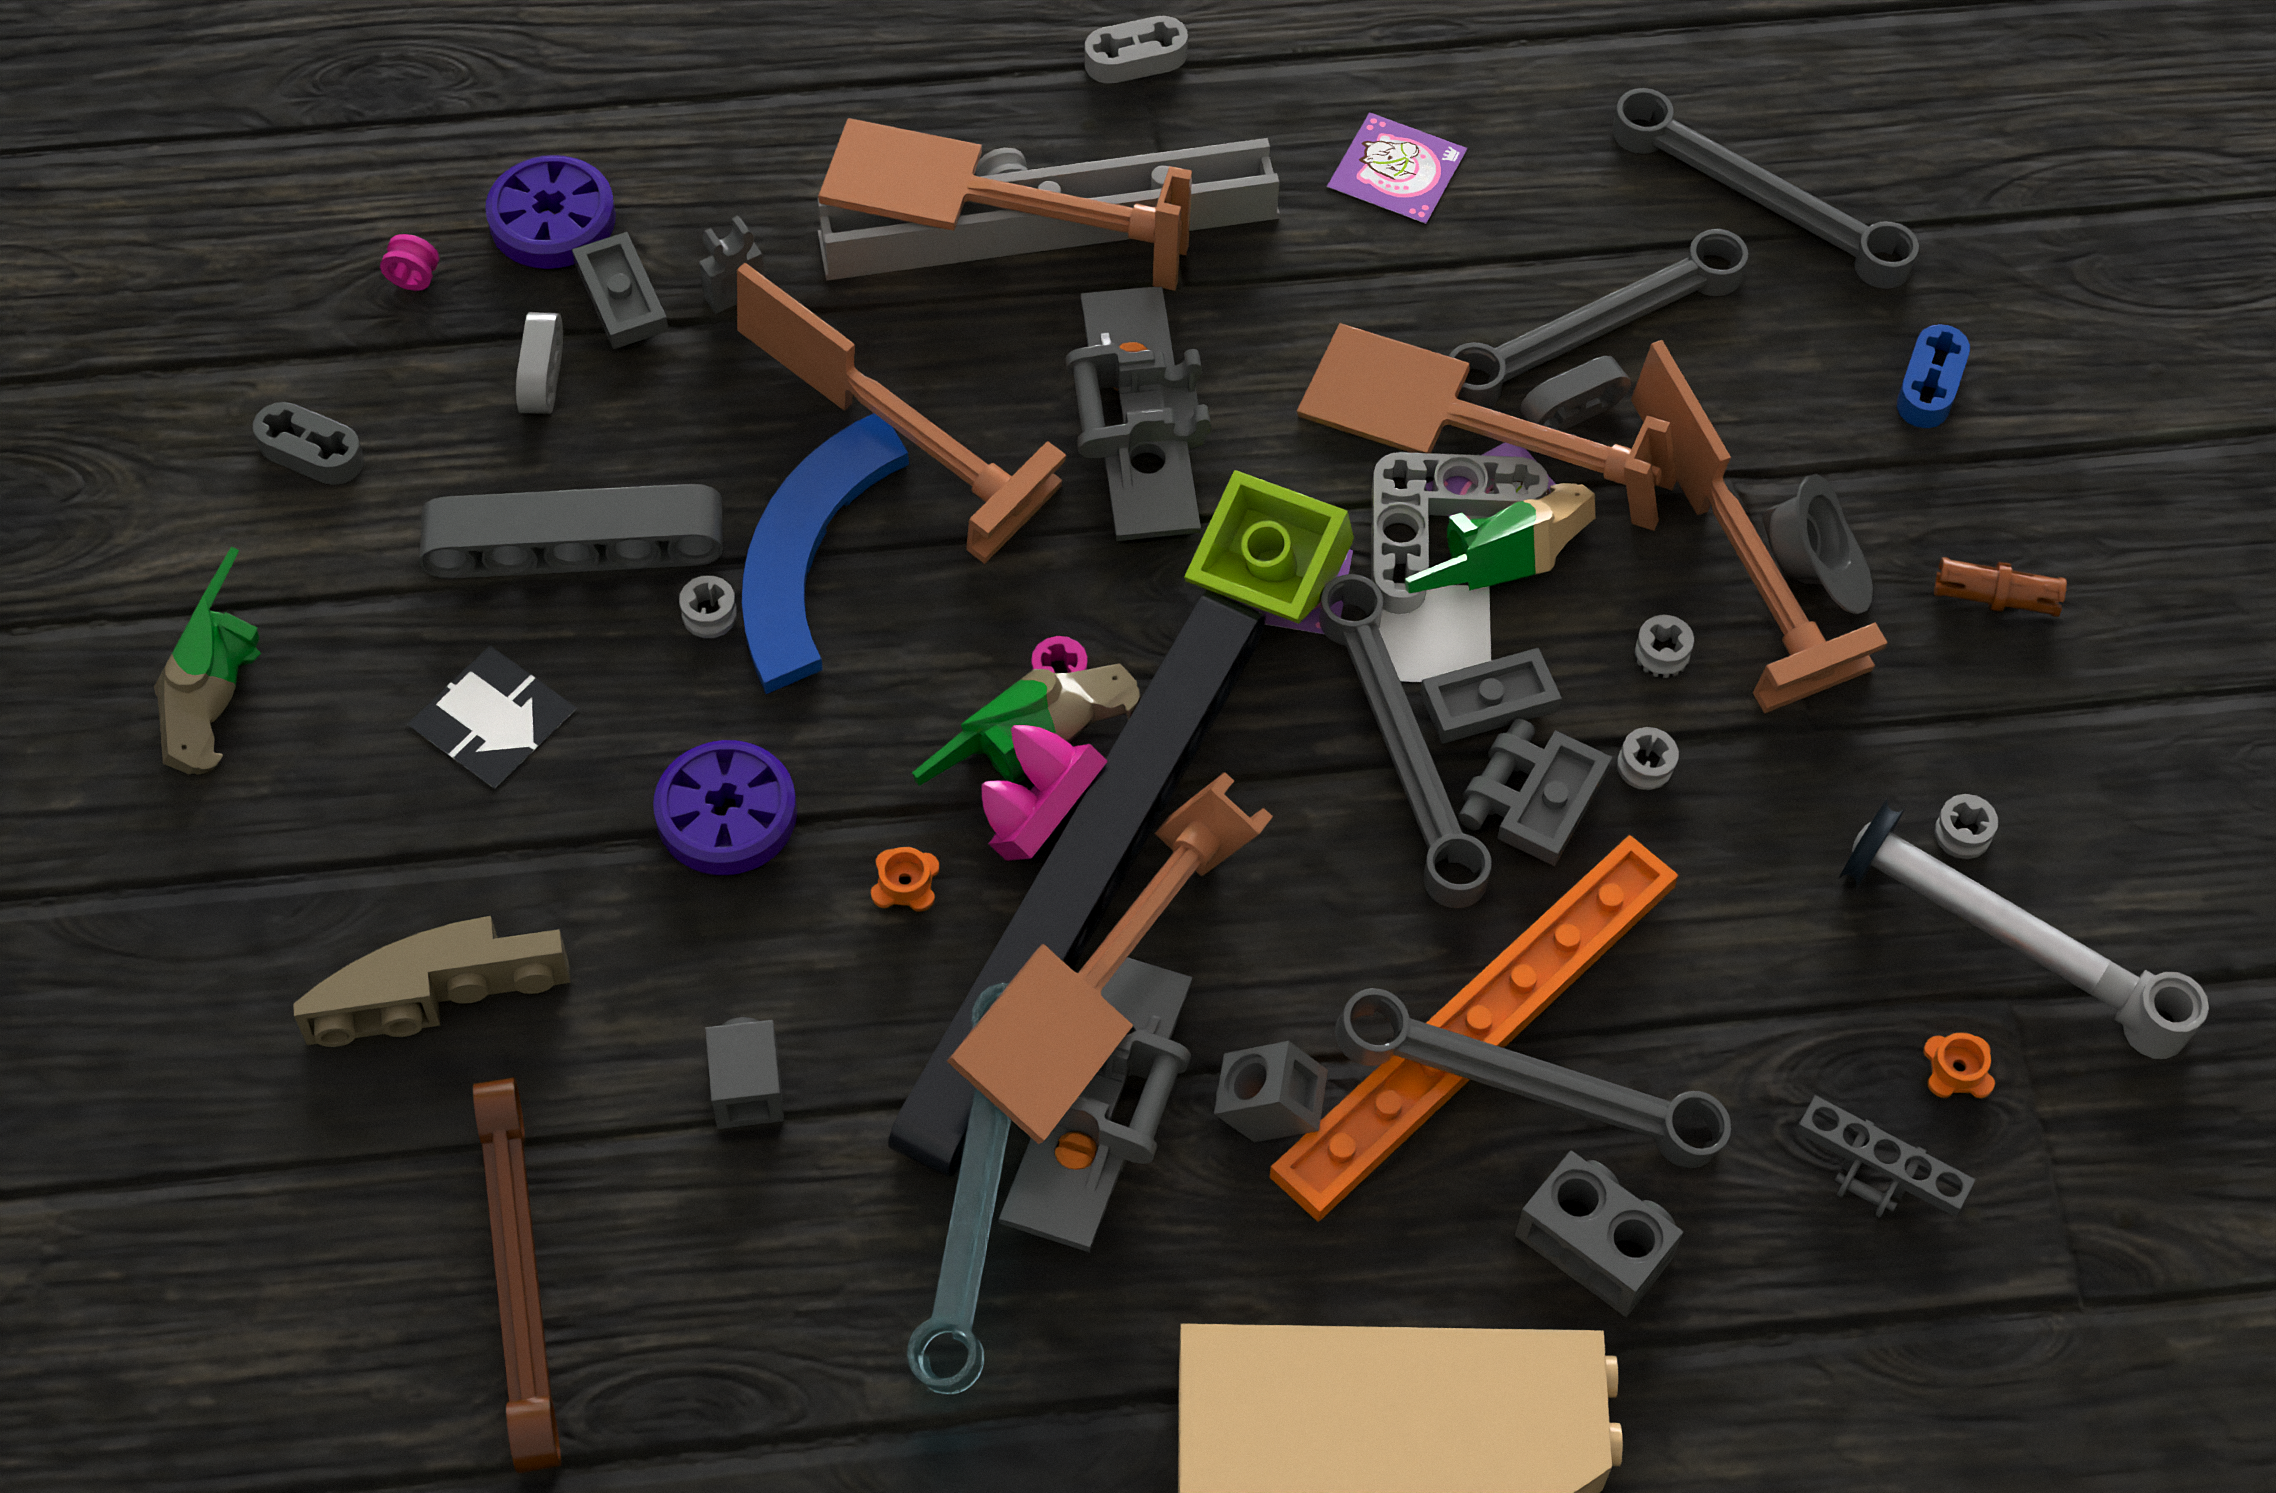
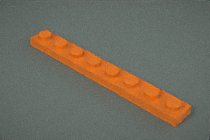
(1490, 1009)

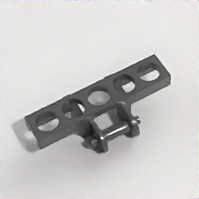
(1901, 1179)

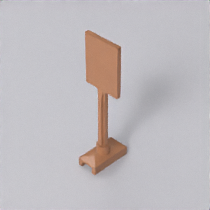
(932, 177)
(827, 364)
(1410, 394)
(1699, 471)
(1052, 1024)

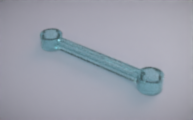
(966, 1236)

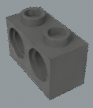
(1586, 1244)

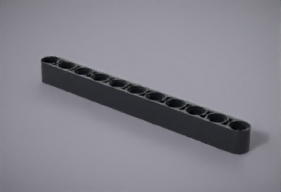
(1092, 851)

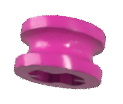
(409, 262)
(1059, 649)

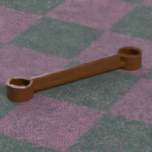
(530, 1406)

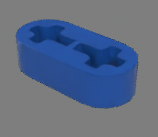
(1924, 373)

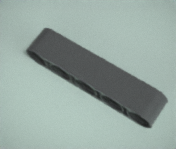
(571, 531)

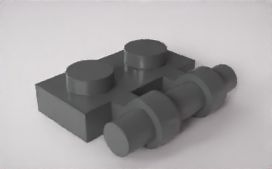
(1552, 798)

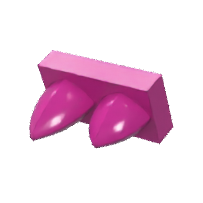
(1059, 777)

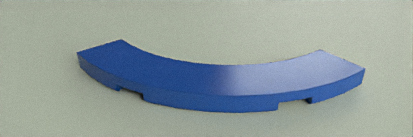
(789, 539)

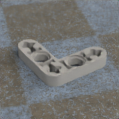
(1414, 505)

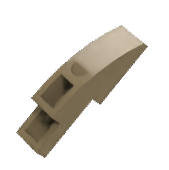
(401, 983)

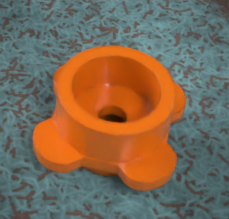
(900, 863)
(1967, 1050)

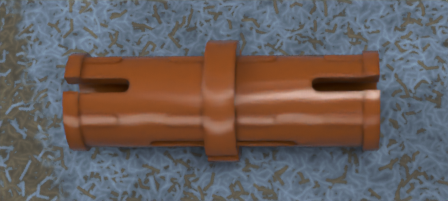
(2000, 587)

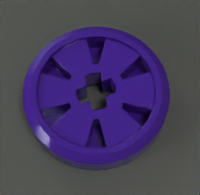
(556, 185)
(747, 833)

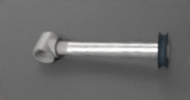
(2131, 995)

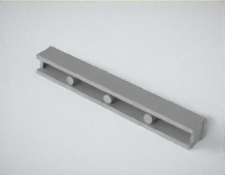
(1228, 188)

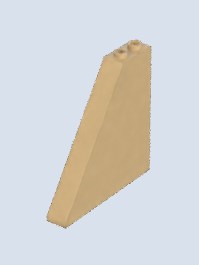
(1394, 1410)

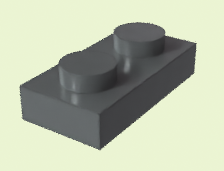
(620, 290)
(1490, 695)

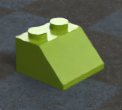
(1271, 547)

